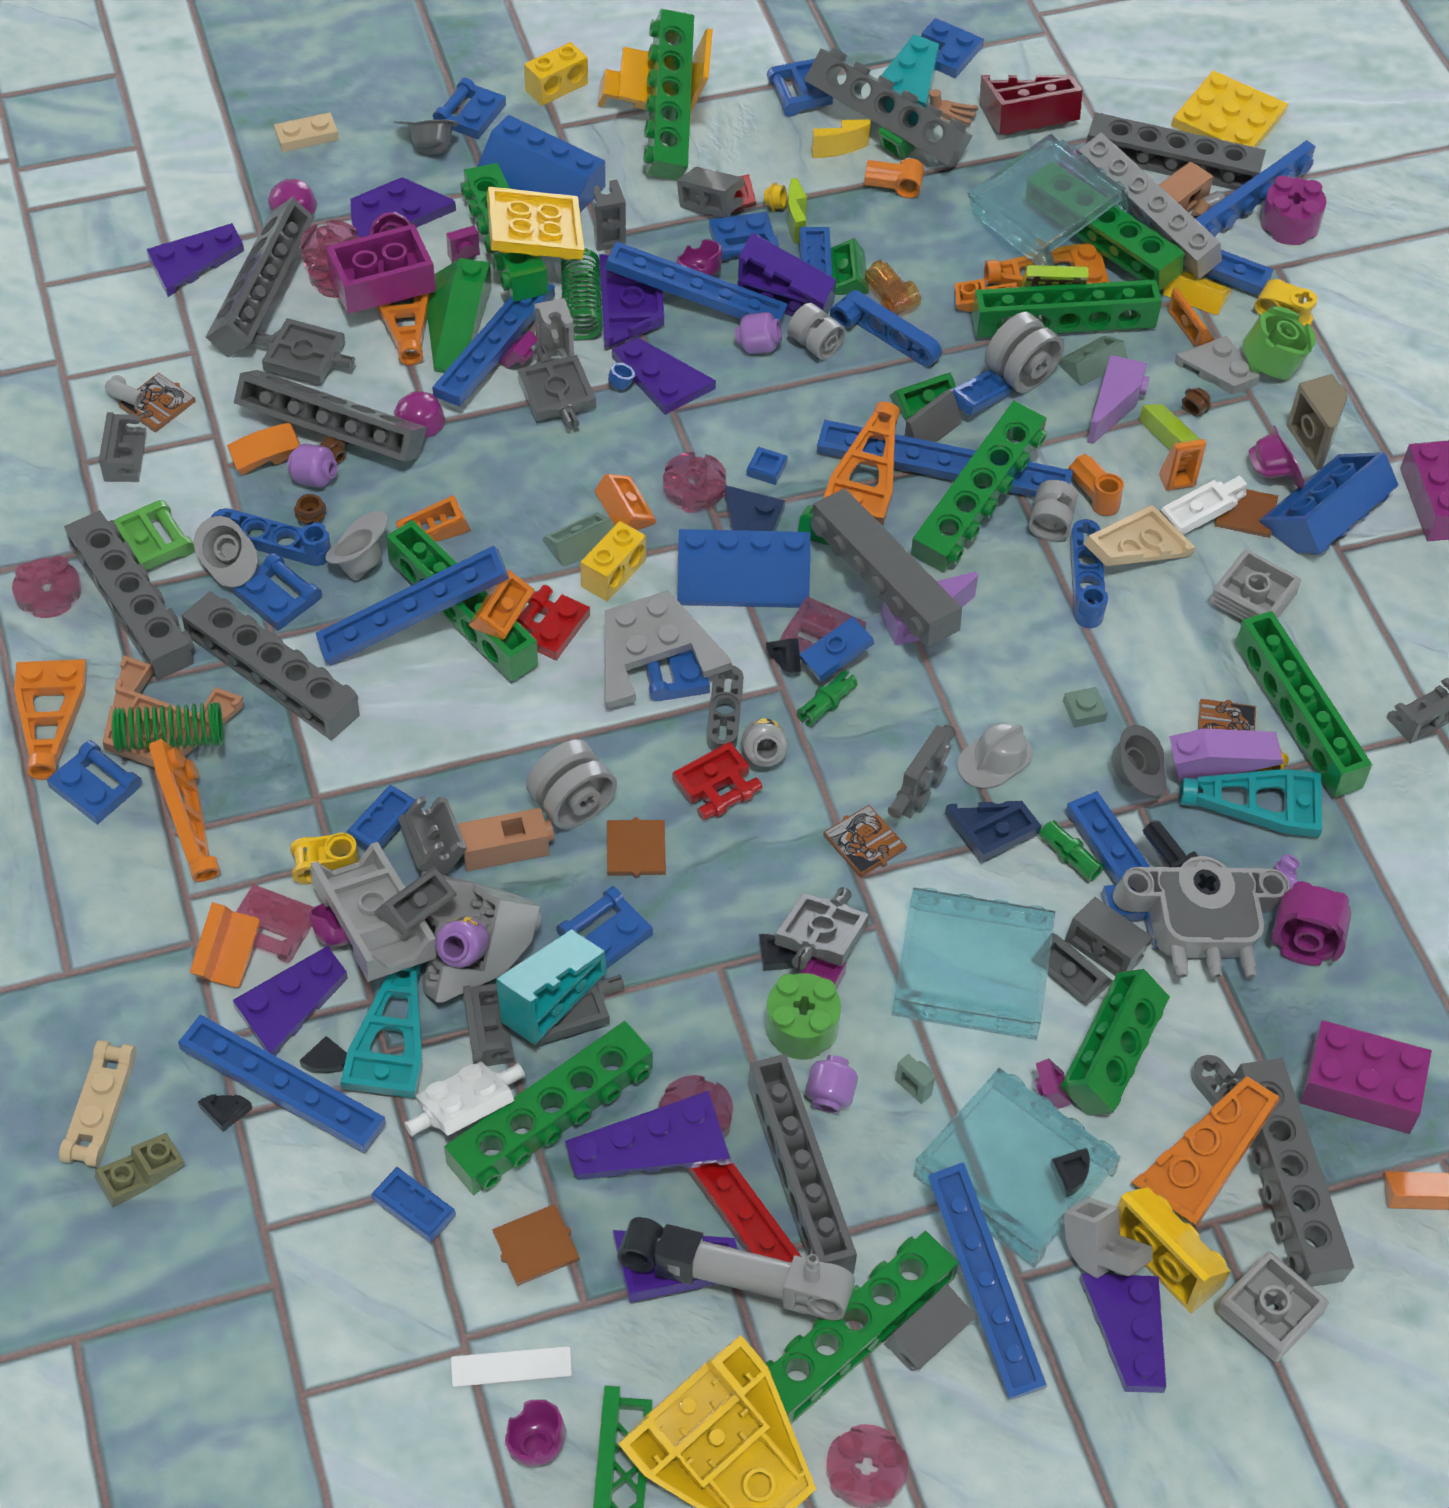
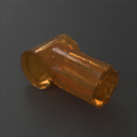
(894, 292)

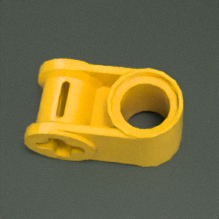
(1281, 294)
(325, 851)

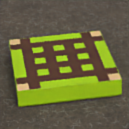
(1054, 275)

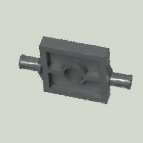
(303, 351)
(556, 387)
(923, 772)
(822, 929)
(587, 1012)

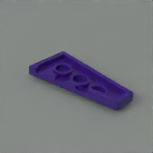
(665, 1137)

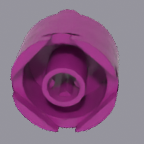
(1293, 210)
(1312, 924)

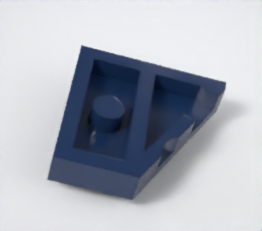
(753, 510)
(993, 826)

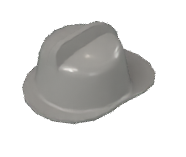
(359, 546)
(225, 551)
(995, 756)

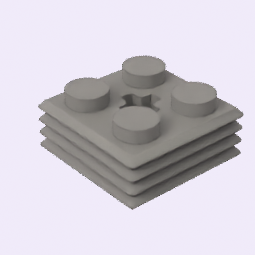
(1255, 587)
(1266, 1284)

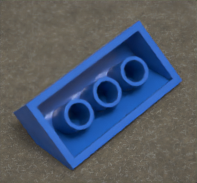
(543, 162)
(1331, 501)
(743, 568)

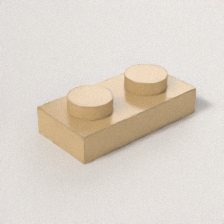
(306, 132)

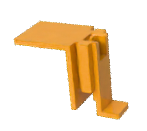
(631, 80)

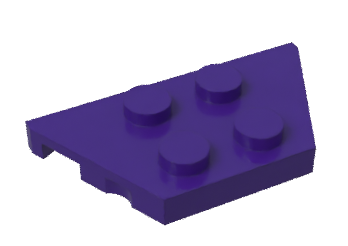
(400, 196)
(627, 306)

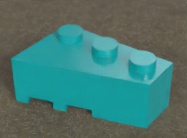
(913, 71)
(549, 984)

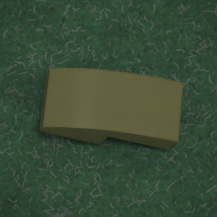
(143, 1169)

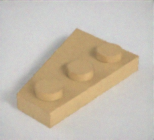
(1138, 539)

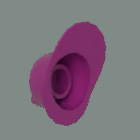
(1275, 460)

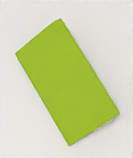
(1165, 425)

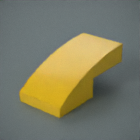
(839, 141)

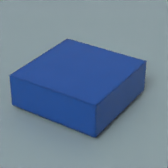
(767, 465)

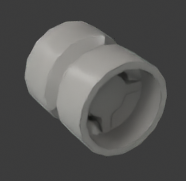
(816, 331)
(1053, 510)

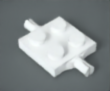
(464, 1098)

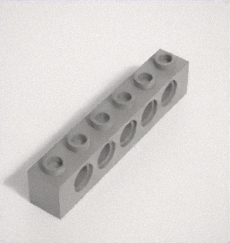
(1156, 207)

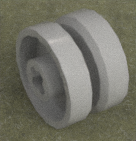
(1024, 352)
(571, 784)

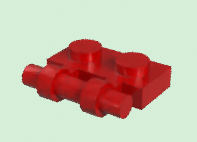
(560, 622)
(711, 772)

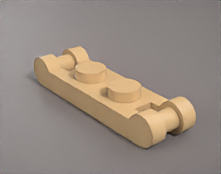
(98, 1104)

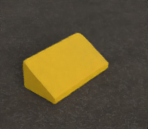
(1200, 292)

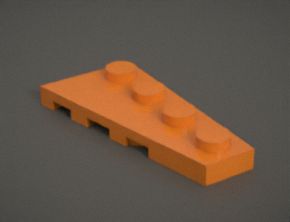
(1209, 1151)

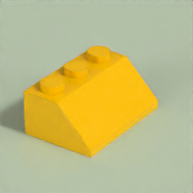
(1178, 1254)

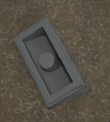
(935, 418)
(416, 901)
(1075, 971)

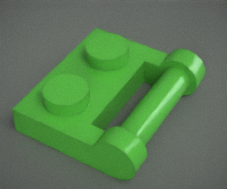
(146, 541)

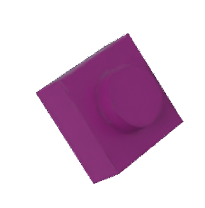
(463, 243)
(520, 350)
(825, 970)
(1049, 1083)

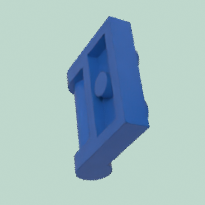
(809, 95)
(478, 112)
(735, 230)
(270, 599)
(685, 677)
(86, 790)
(616, 935)

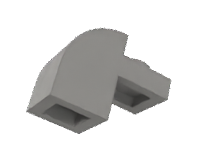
(1096, 1241)

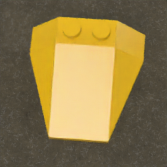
(723, 1438)

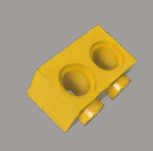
(556, 73)
(613, 561)

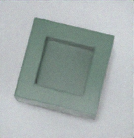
(1085, 707)
(915, 1078)

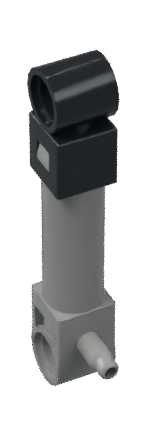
(683, 1255)

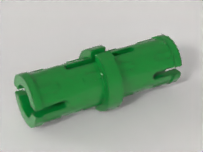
(827, 698)
(1071, 850)

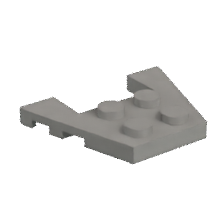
(650, 632)

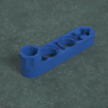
(863, 311)
(310, 541)
(1087, 614)

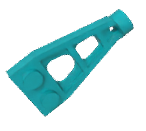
(1301, 799)
(386, 1072)

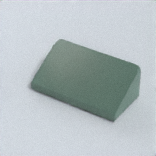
(1092, 359)
(578, 538)

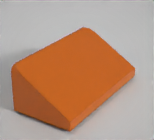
(1188, 319)
(624, 501)
(502, 606)
(1417, 1190)

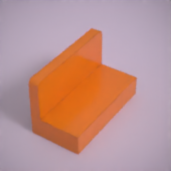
(225, 946)

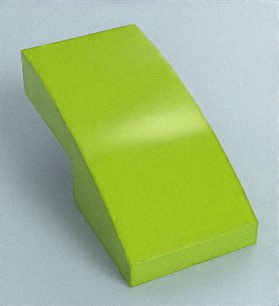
(796, 209)

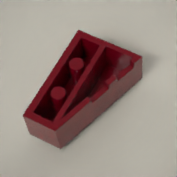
(1030, 104)

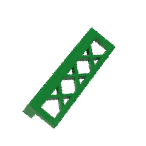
(609, 1448)

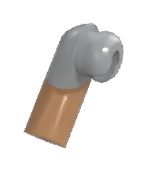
(1207, 202)

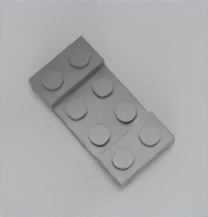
(354, 896)

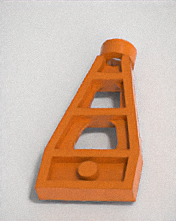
(1076, 254)
(407, 337)
(878, 498)
(48, 679)
(179, 776)

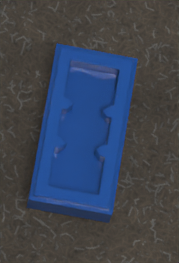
(816, 247)
(981, 392)
(836, 649)
(381, 818)
(413, 1204)

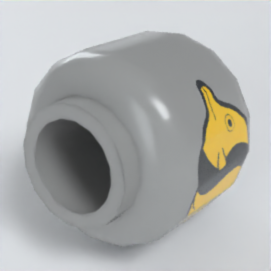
(761, 752)

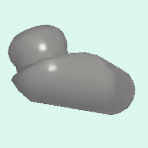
(119, 389)

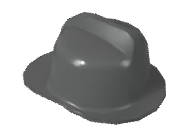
(431, 136)
(1140, 761)

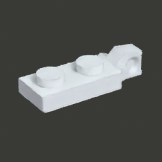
(1204, 504)

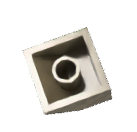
(1317, 416)

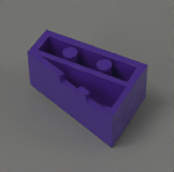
(783, 276)

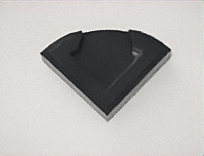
(786, 654)
(774, 956)
(324, 1057)
(225, 1109)
(1071, 1170)

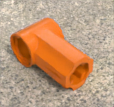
(903, 177)
(1102, 487)

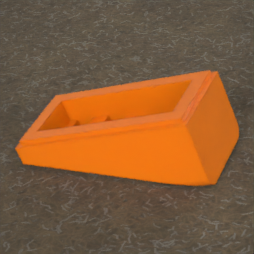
(1182, 465)
(440, 510)

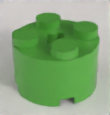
(1278, 343)
(803, 1015)

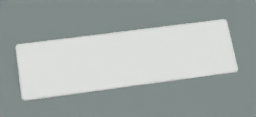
(511, 1366)

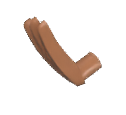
(952, 109)

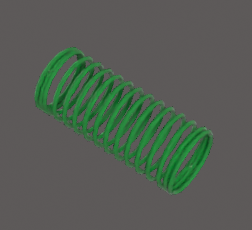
(595, 273)
(119, 726)

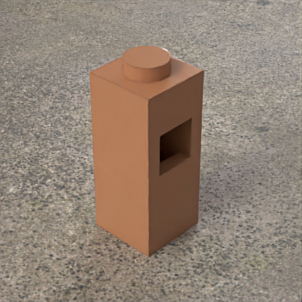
(1188, 185)
(506, 839)

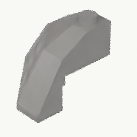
(510, 929)

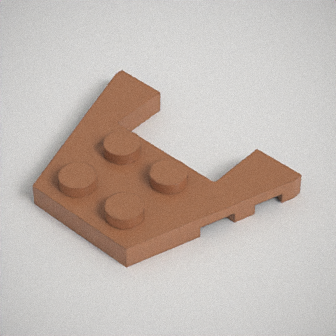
(132, 680)

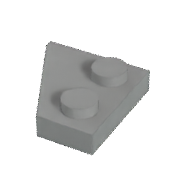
(1220, 364)

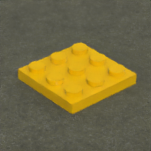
(1229, 111)
(535, 223)

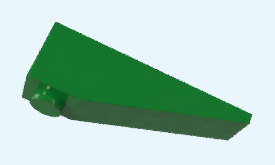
(457, 309)

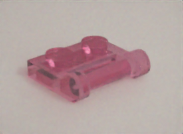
(815, 620)
(280, 916)

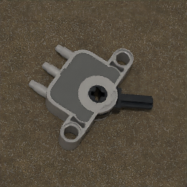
(1200, 904)

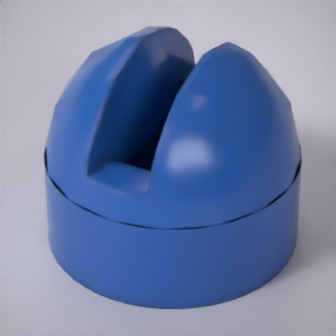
(620, 376)

